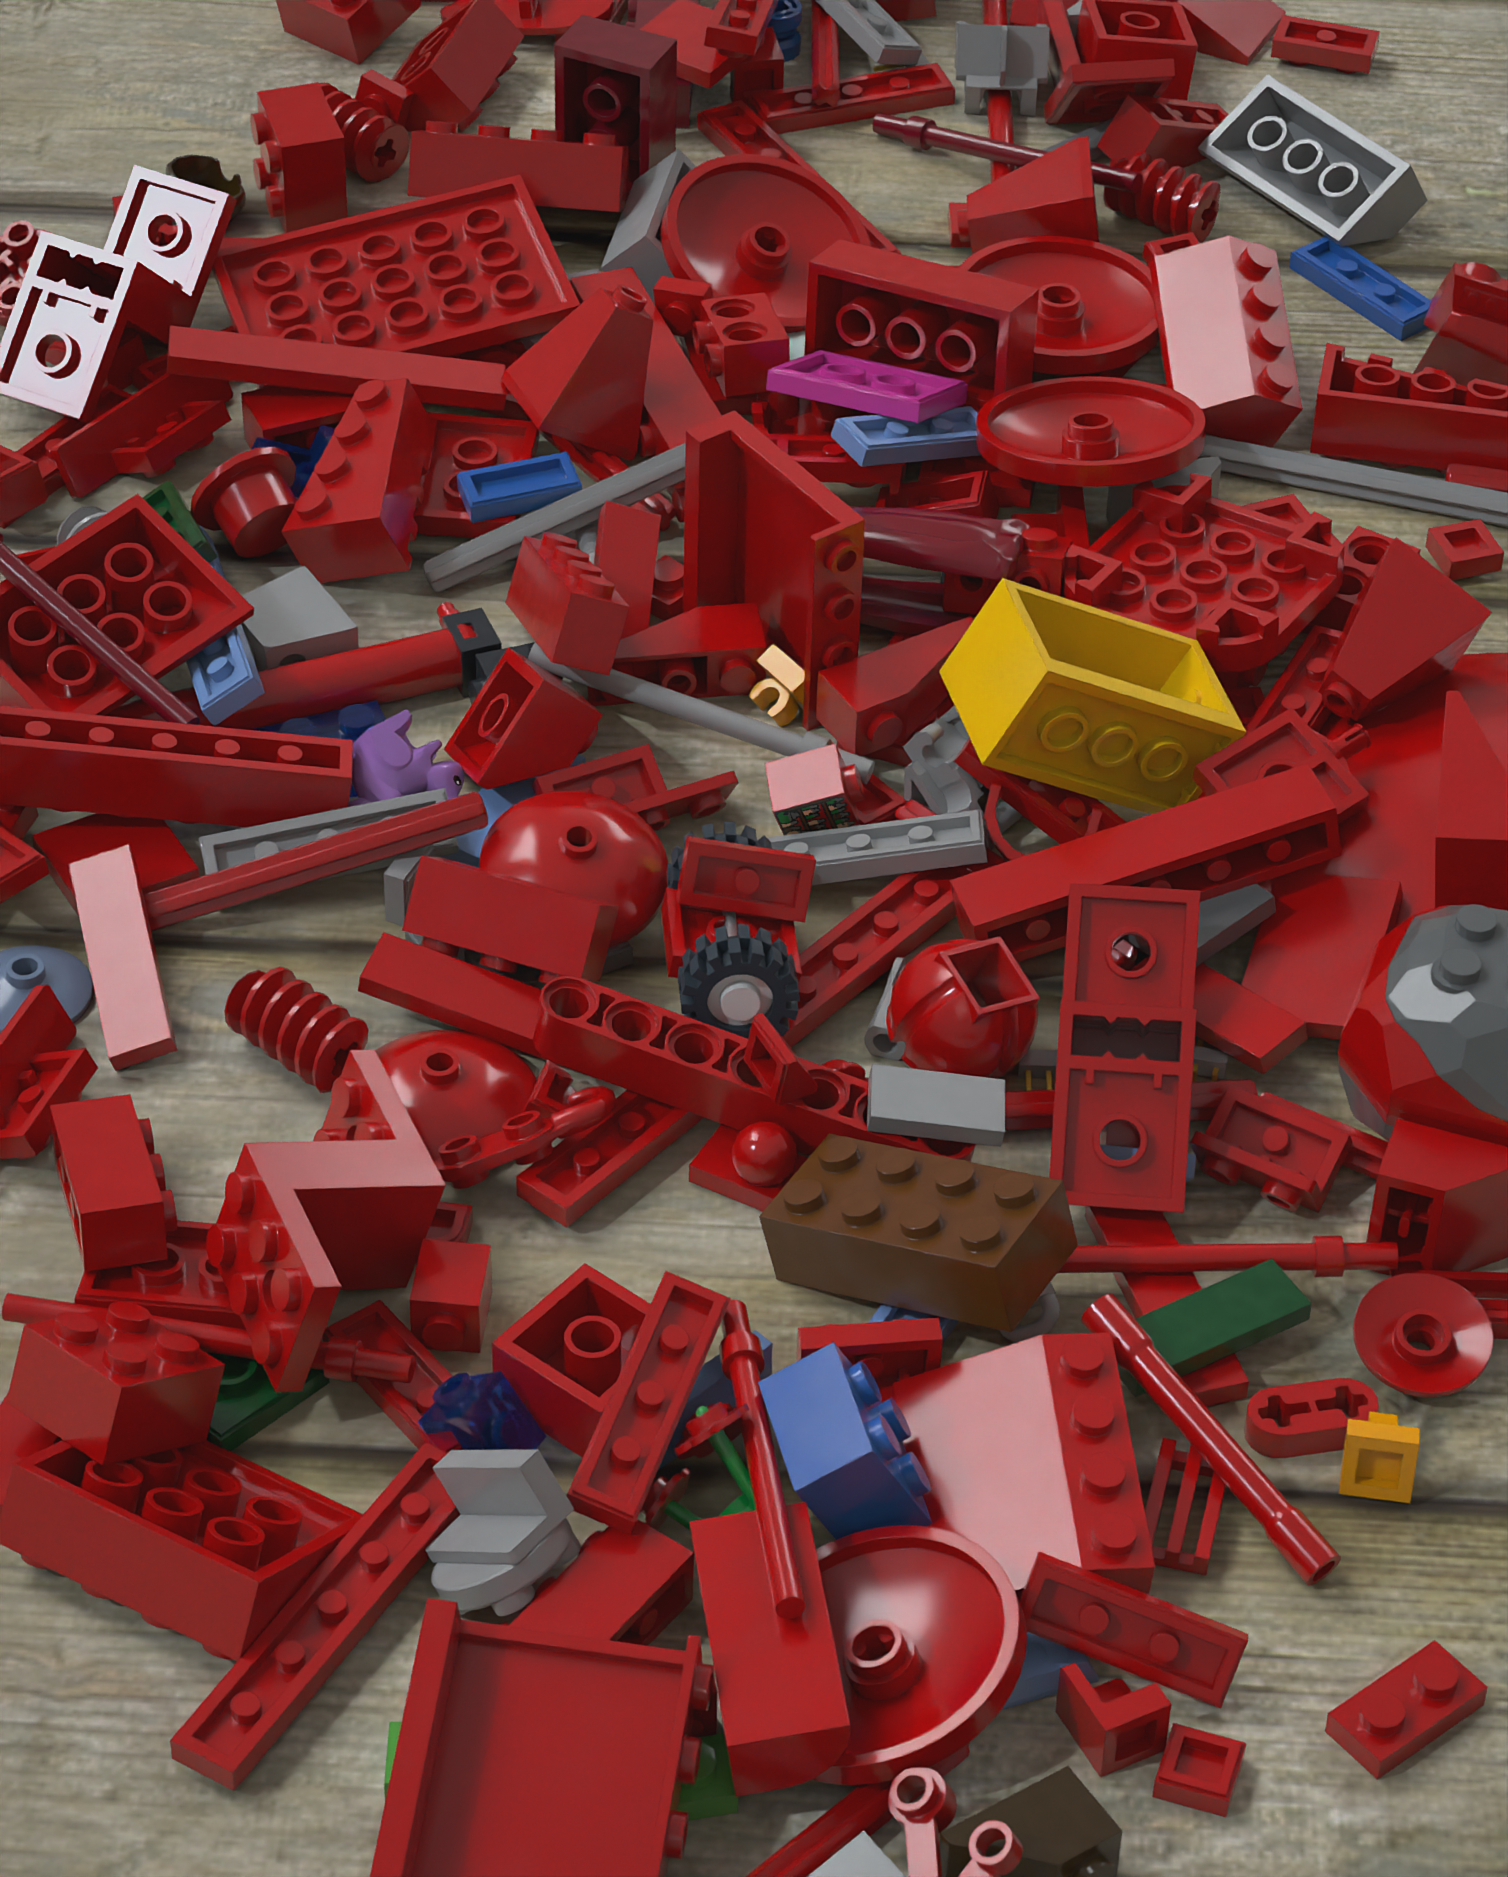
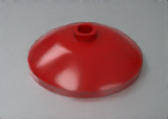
(618, 861)
(456, 1083)

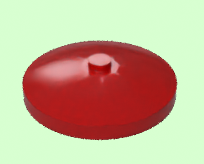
(754, 229)
(1091, 300)
(1090, 431)
(921, 1646)

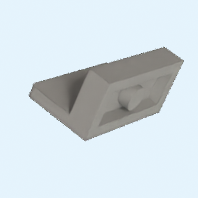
(504, 1505)

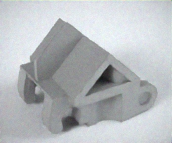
(1002, 60)
(939, 781)

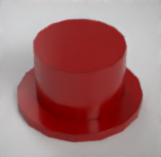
(248, 500)

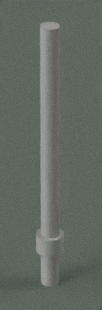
(700, 712)

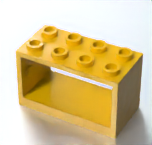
(1088, 699)

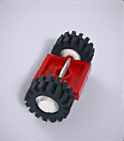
(730, 960)

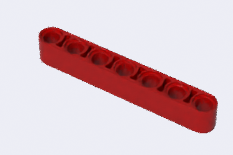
(699, 1068)

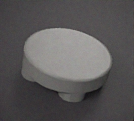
(503, 1585)

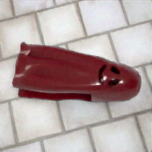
(935, 543)

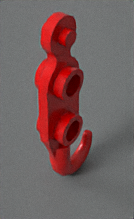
(523, 1138)

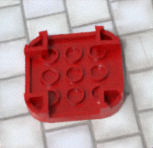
(1210, 572)

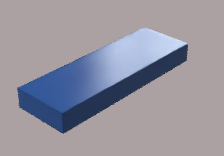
(1362, 287)

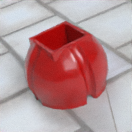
(940, 1012)

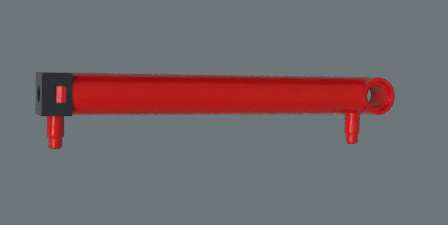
(357, 676)

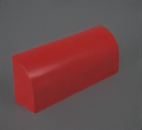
(772, 1673)

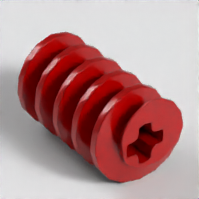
(372, 141)
(1167, 198)
(295, 1025)

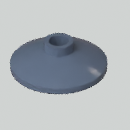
(41, 965)

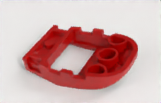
(804, 433)

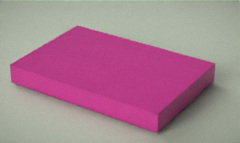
(867, 386)

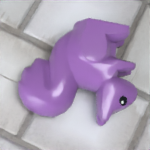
(391, 767)

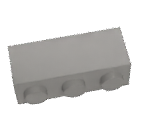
(638, 232)

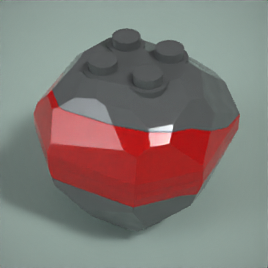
(1433, 1026)

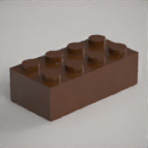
(920, 1231)

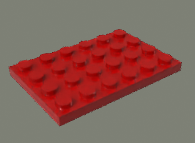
(405, 277)

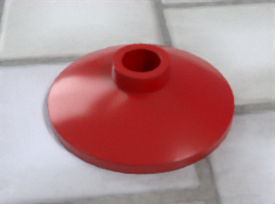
(1428, 1312)

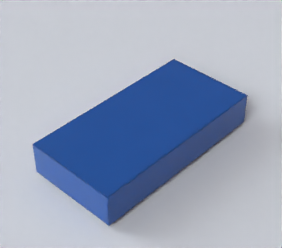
(517, 486)

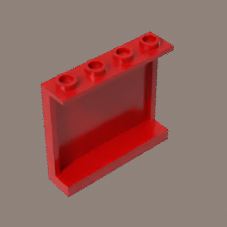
(772, 538)
(540, 1754)

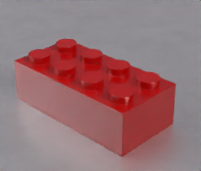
(922, 318)

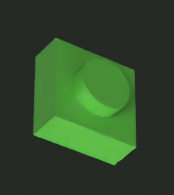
(714, 1786)

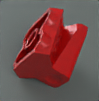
(1469, 325)

